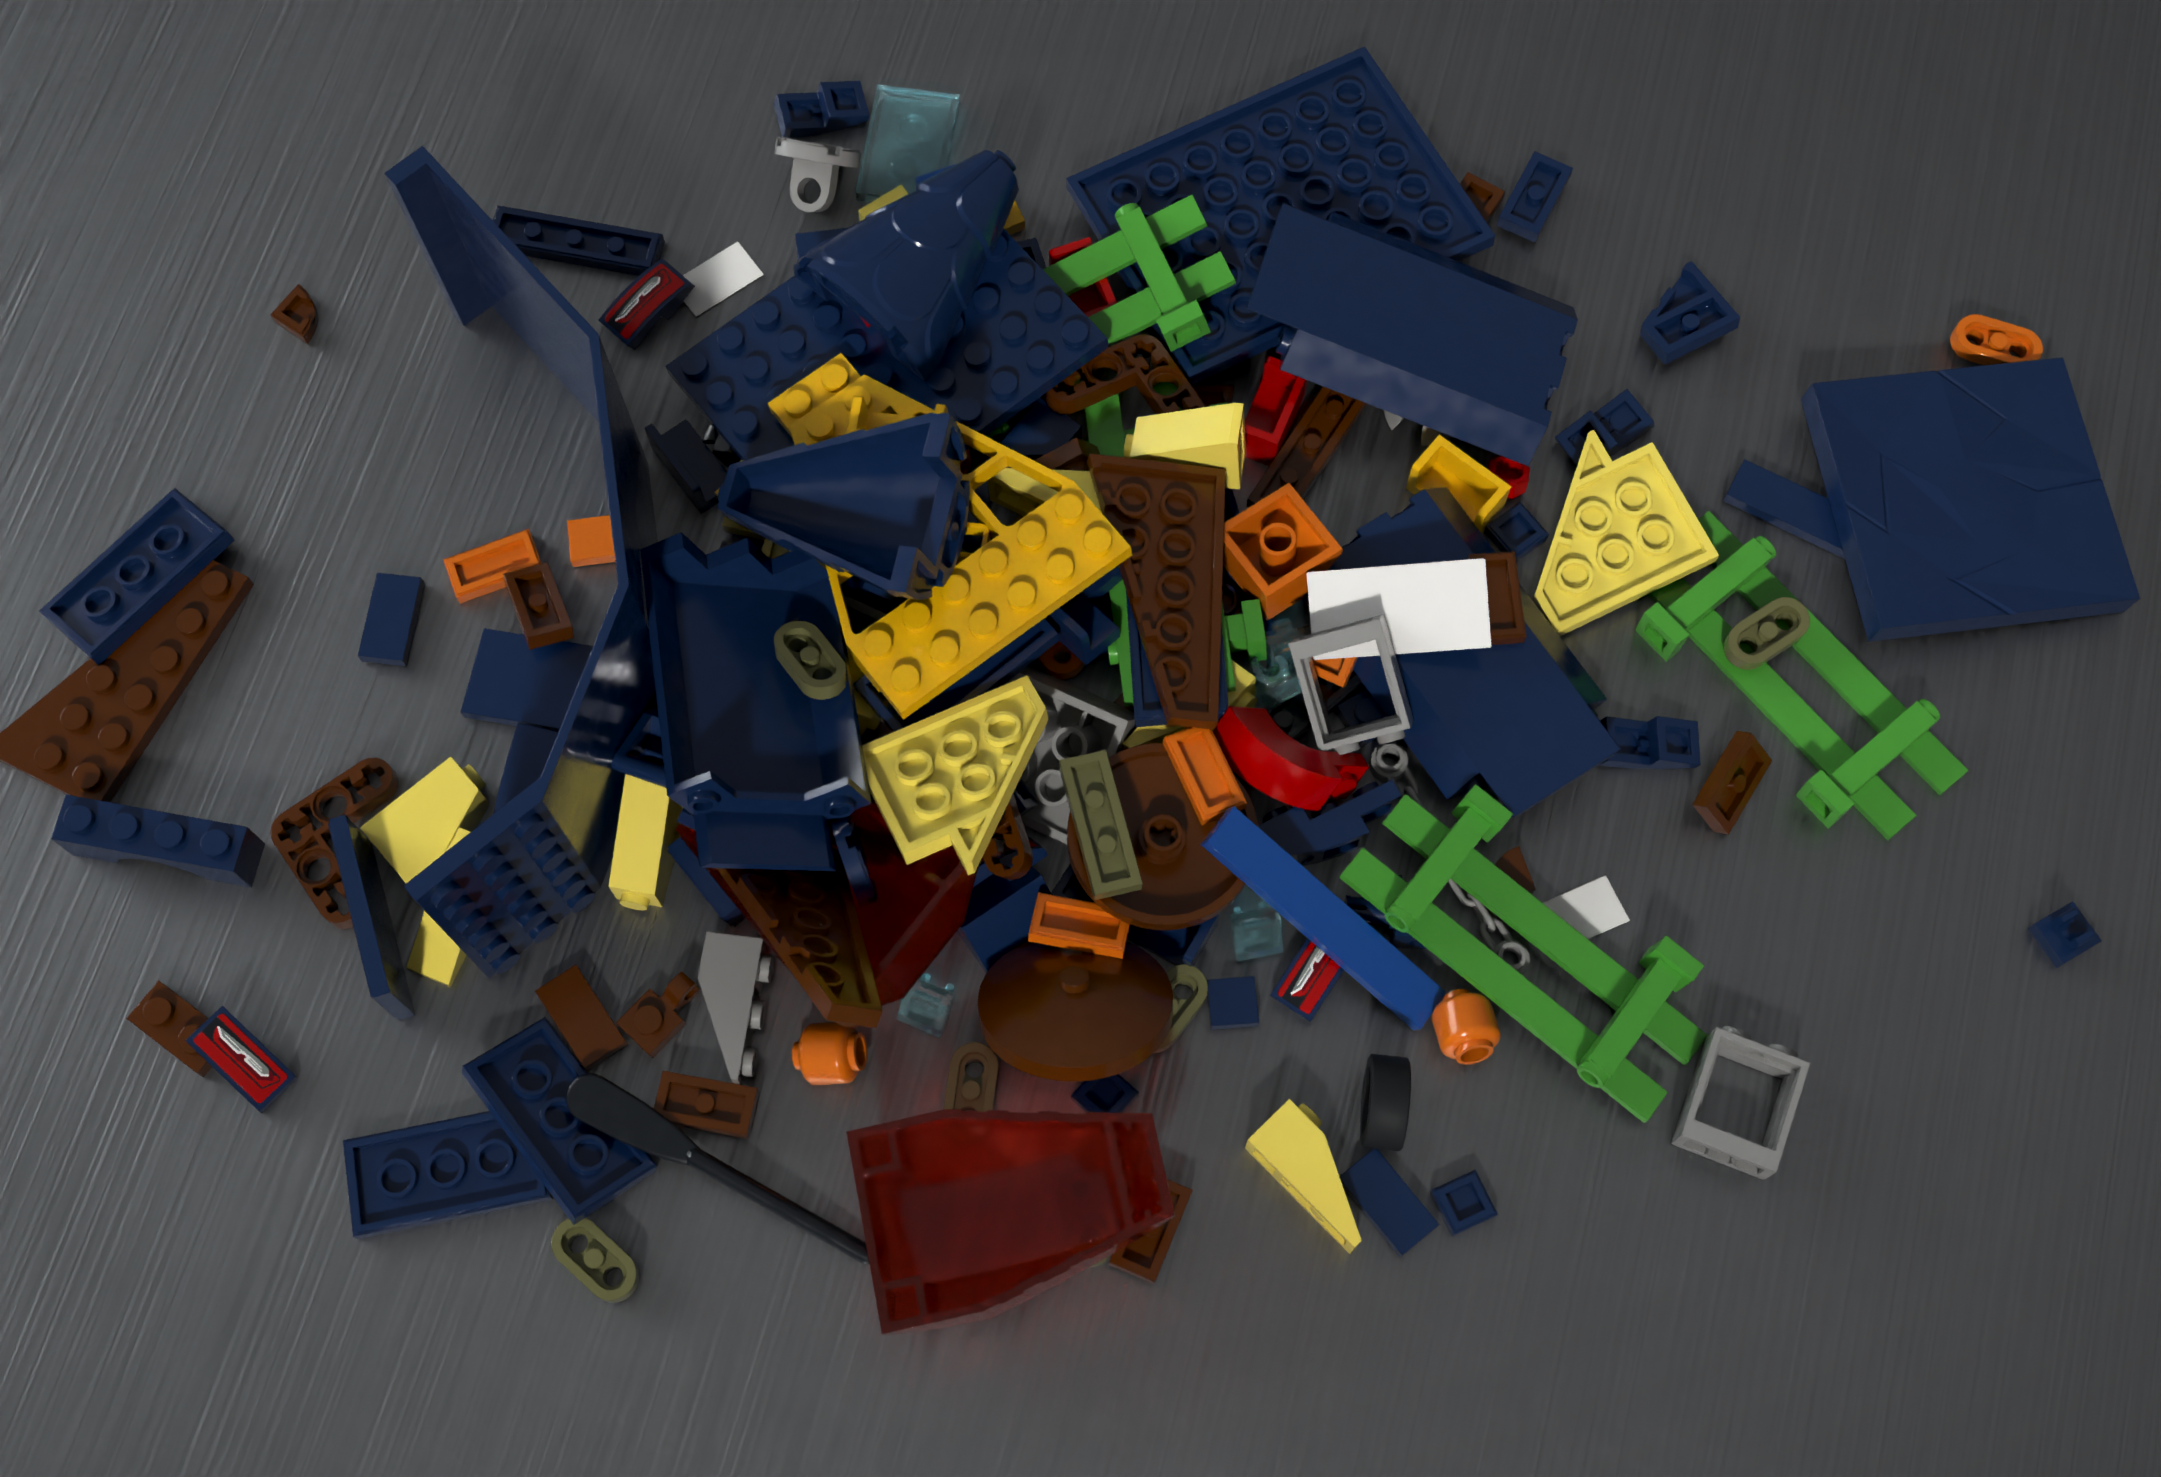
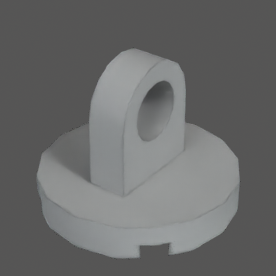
(815, 162)

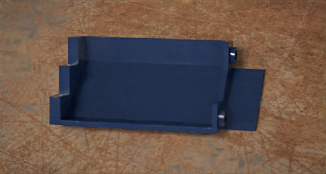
(1413, 331)
(1483, 715)
(735, 729)

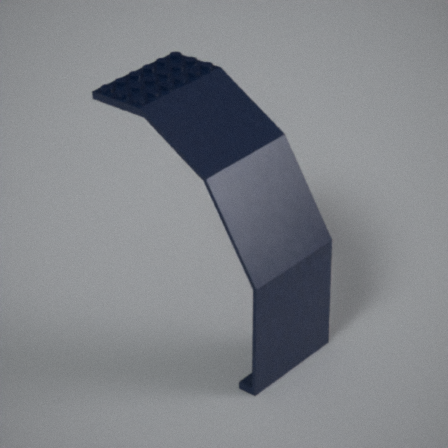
(559, 834)

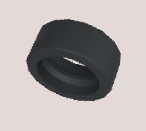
(1385, 1102)

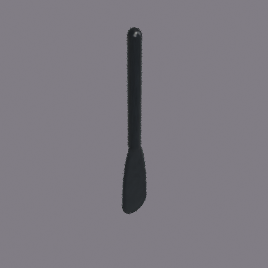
(637, 1124)

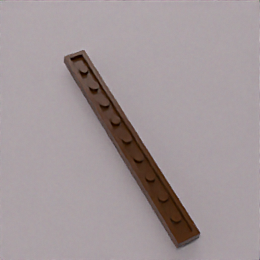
(1334, 413)

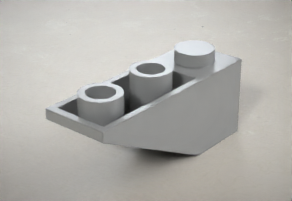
(732, 985)

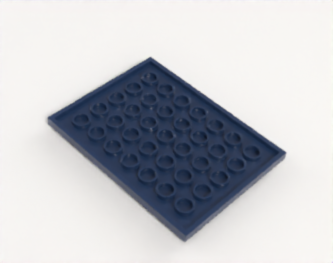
(1313, 142)
(1003, 354)

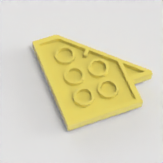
(1618, 537)
(955, 772)

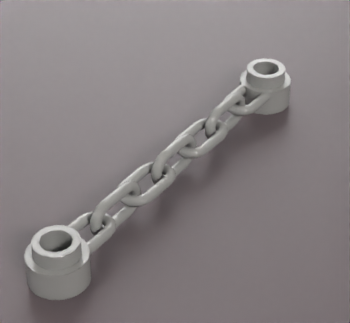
(1385, 773)

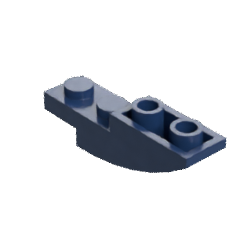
(1334, 828)

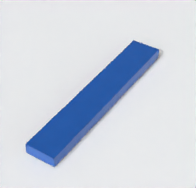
(1323, 918)

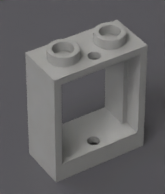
(1347, 739)
(1725, 1147)

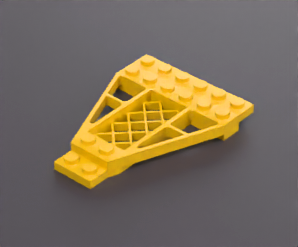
(991, 592)

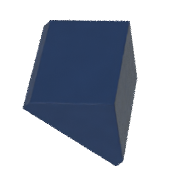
(1000, 915)

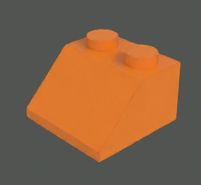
(1275, 547)

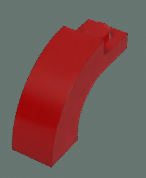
(1281, 765)

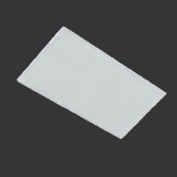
(1423, 604)

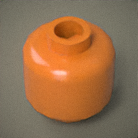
(1466, 1026)
(829, 1053)

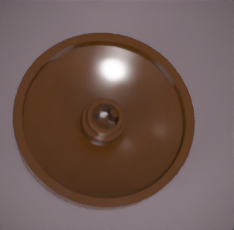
(1178, 875)
(1074, 1011)

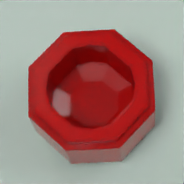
(1512, 473)

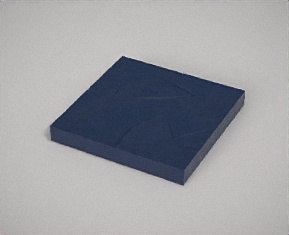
(1967, 499)

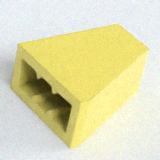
(1194, 437)
(426, 818)
(640, 853)

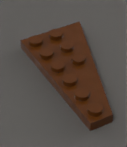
(1174, 575)
(105, 715)
(816, 934)

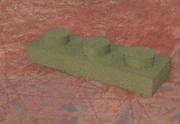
(1100, 825)

